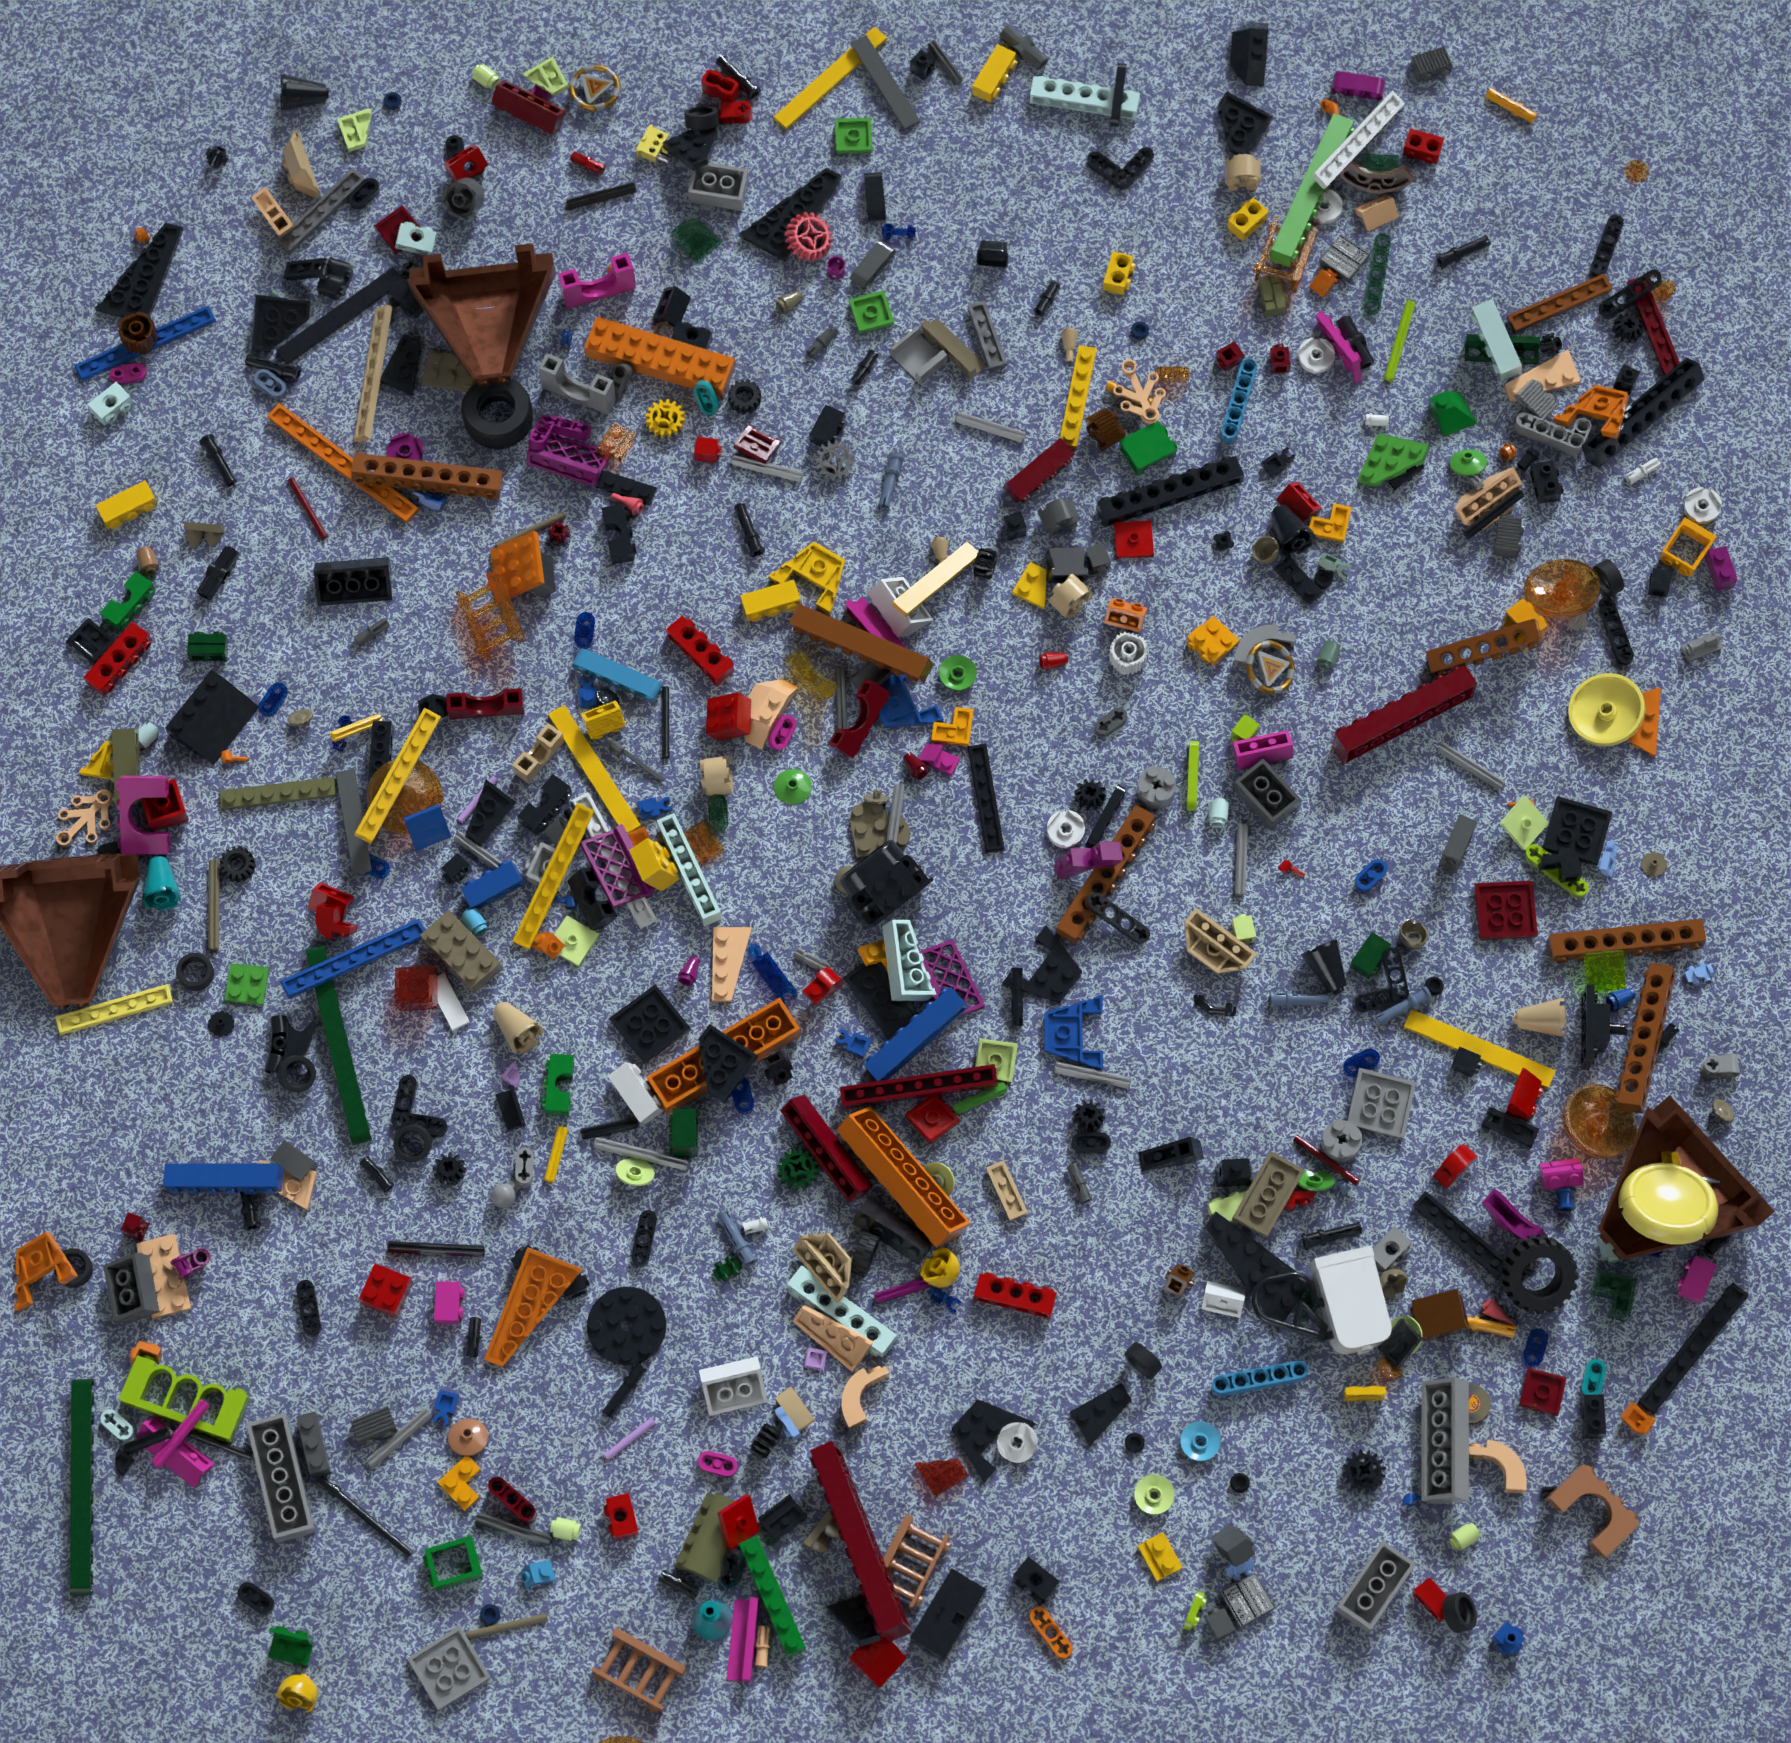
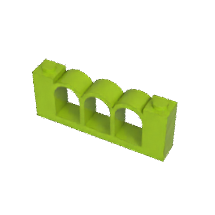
(141, 1377)

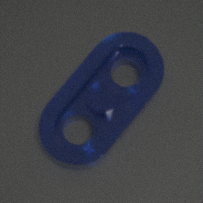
(584, 631)
(274, 699)
(375, 863)
(1359, 1061)
(743, 1095)
(1535, 1348)

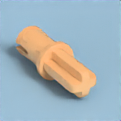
(762, 1646)

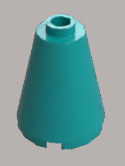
(160, 885)
(715, 1625)

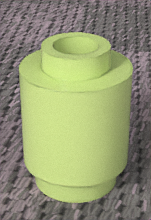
(485, 76)
(565, 1529)
(1464, 1536)

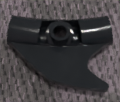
(293, 1042)

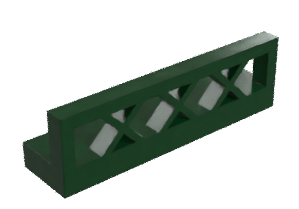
(1522, 343)

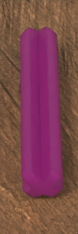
(901, 1290)

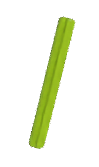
(1399, 341)

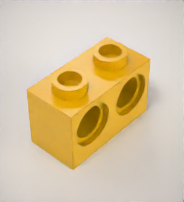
(1250, 221)
(1115, 272)

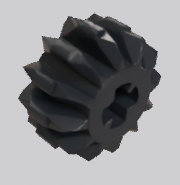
(1621, 327)
(985, 563)
(1094, 789)
(1083, 1120)
(443, 1175)
(765, 1440)

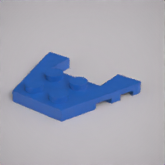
(900, 708)
(1064, 1032)

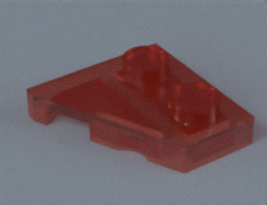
(942, 1474)

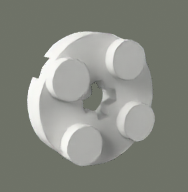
(1333, 211)
(1316, 346)
(1707, 497)
(1065, 819)
(1028, 1446)

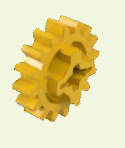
(663, 425)

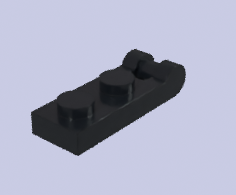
(307, 269)
(1299, 581)
(1510, 1127)

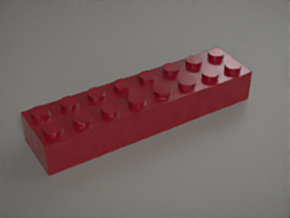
(1404, 714)

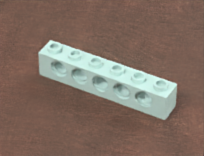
(1075, 100)
(689, 869)
(804, 1278)

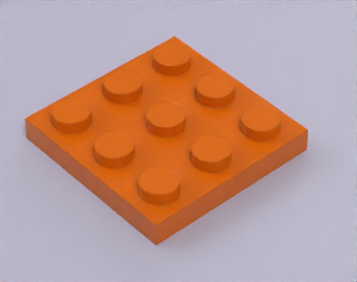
(519, 563)

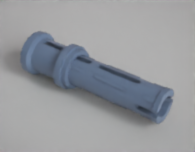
(892, 473)
(1288, 999)
(1412, 1003)
(741, 1247)

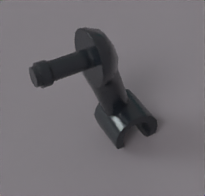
(1200, 1001)

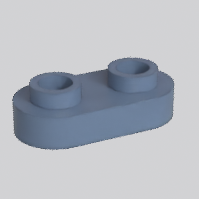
(271, 384)

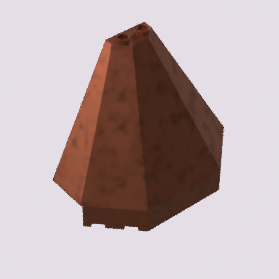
(485, 338)
(67, 919)
(1673, 1130)

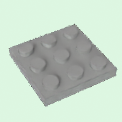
(1381, 1103)
(449, 1668)

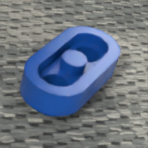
(1369, 875)

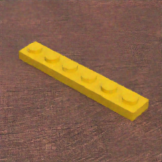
(1078, 395)

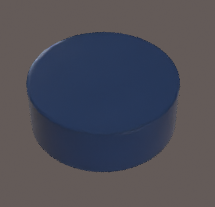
(392, 101)
(1139, 330)
(490, 1614)

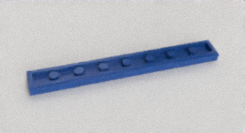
(166, 334)
(352, 959)

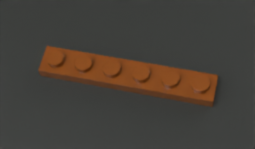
(1559, 303)

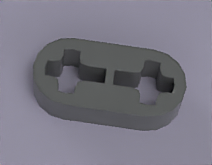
(1114, 725)

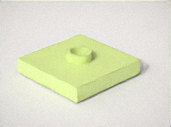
(1524, 823)
(577, 940)
(998, 1053)

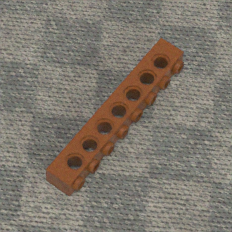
(419, 469)
(1137, 818)
(1692, 928)
(1636, 1100)

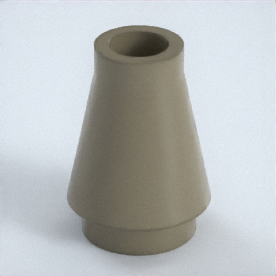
(788, 302)

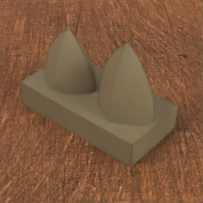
(195, 533)
(816, 1540)

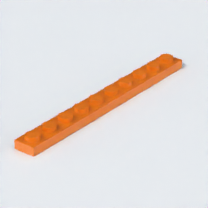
(339, 461)

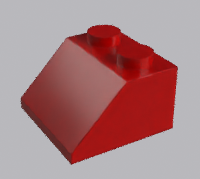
(1524, 1095)
(878, 1660)

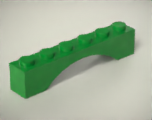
(772, 1597)

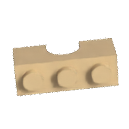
(546, 745)

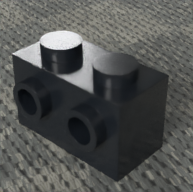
(1545, 482)

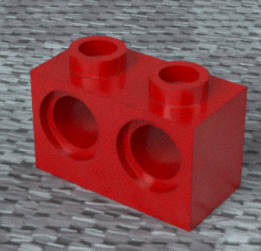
(1424, 142)

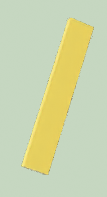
(114, 1009)

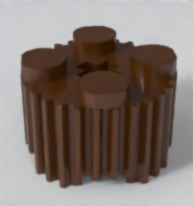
(138, 333)
(1104, 428)

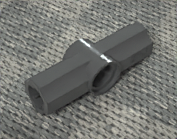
(1023, 47)

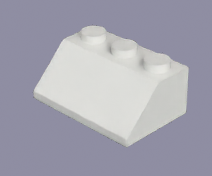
(883, 596)
(733, 1386)

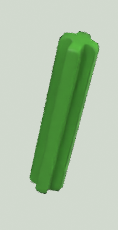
(979, 1098)

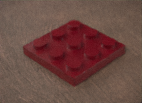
(1505, 910)

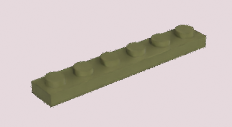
(277, 793)

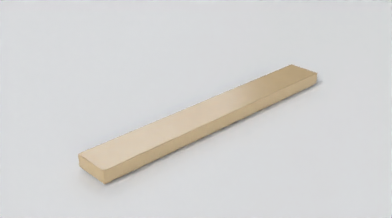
(373, 374)

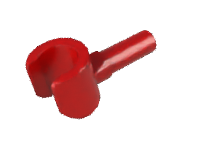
(1286, 865)

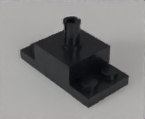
(1595, 1027)

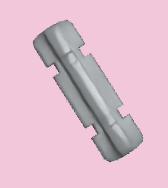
(1475, 482)
(810, 959)

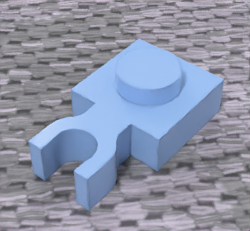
(1607, 862)
(789, 1428)

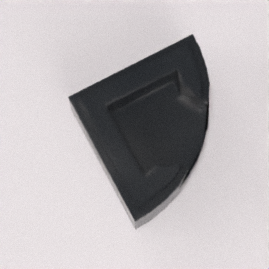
(108, 848)
(123, 1462)

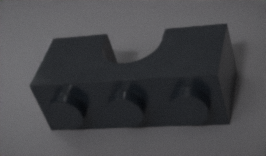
(616, 519)
(536, 818)
(584, 886)

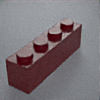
(528, 107)
(1038, 470)

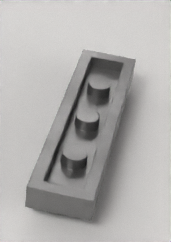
(987, 335)

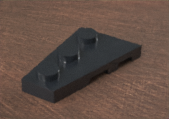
(402, 366)
(489, 812)

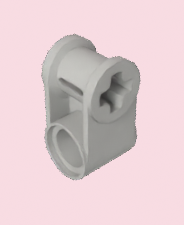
(1723, 1066)

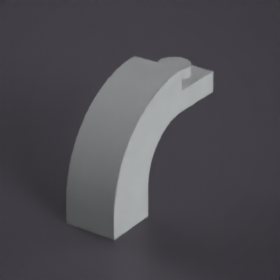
(1257, 635)

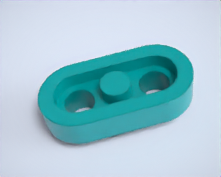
(704, 395)
(1593, 1379)

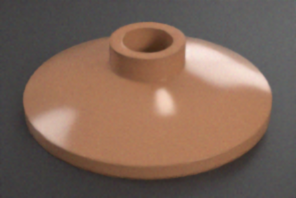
(470, 1444)

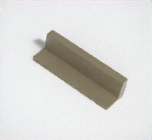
(953, 347)

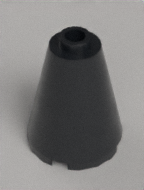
(300, 92)
(1291, 531)
(1327, 966)

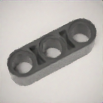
(872, 263)

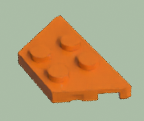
(1646, 735)

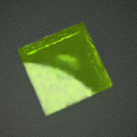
(1605, 970)

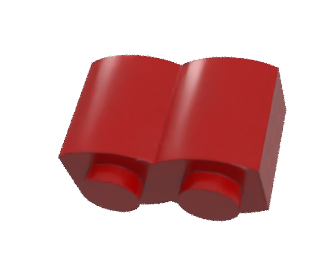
(720, 87)

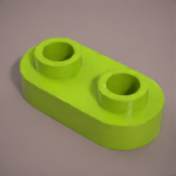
(1192, 1619)

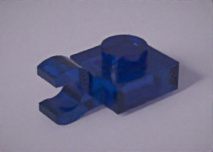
(938, 1296)

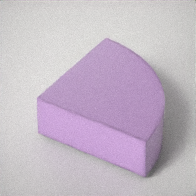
(511, 1076)

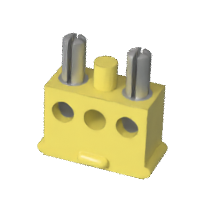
(652, 146)

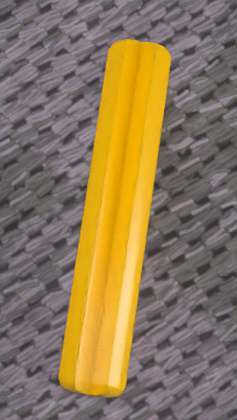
(354, 728)
(555, 1154)

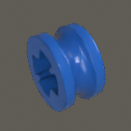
(566, 337)

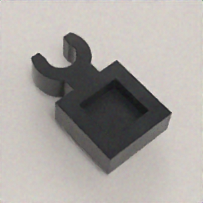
(1276, 464)

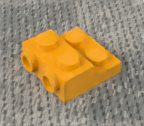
(1212, 641)

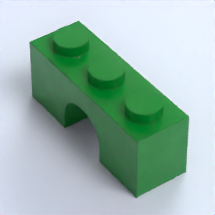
(119, 614)
(558, 1067)

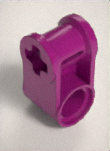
(187, 1263)

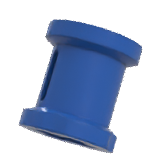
(1565, 1199)

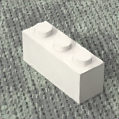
(636, 1092)

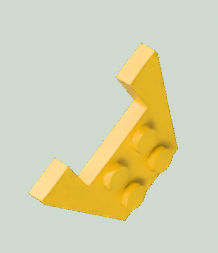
(817, 566)

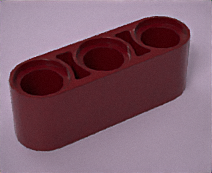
(508, 1491)

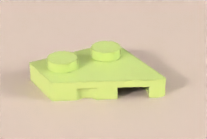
(548, 77)

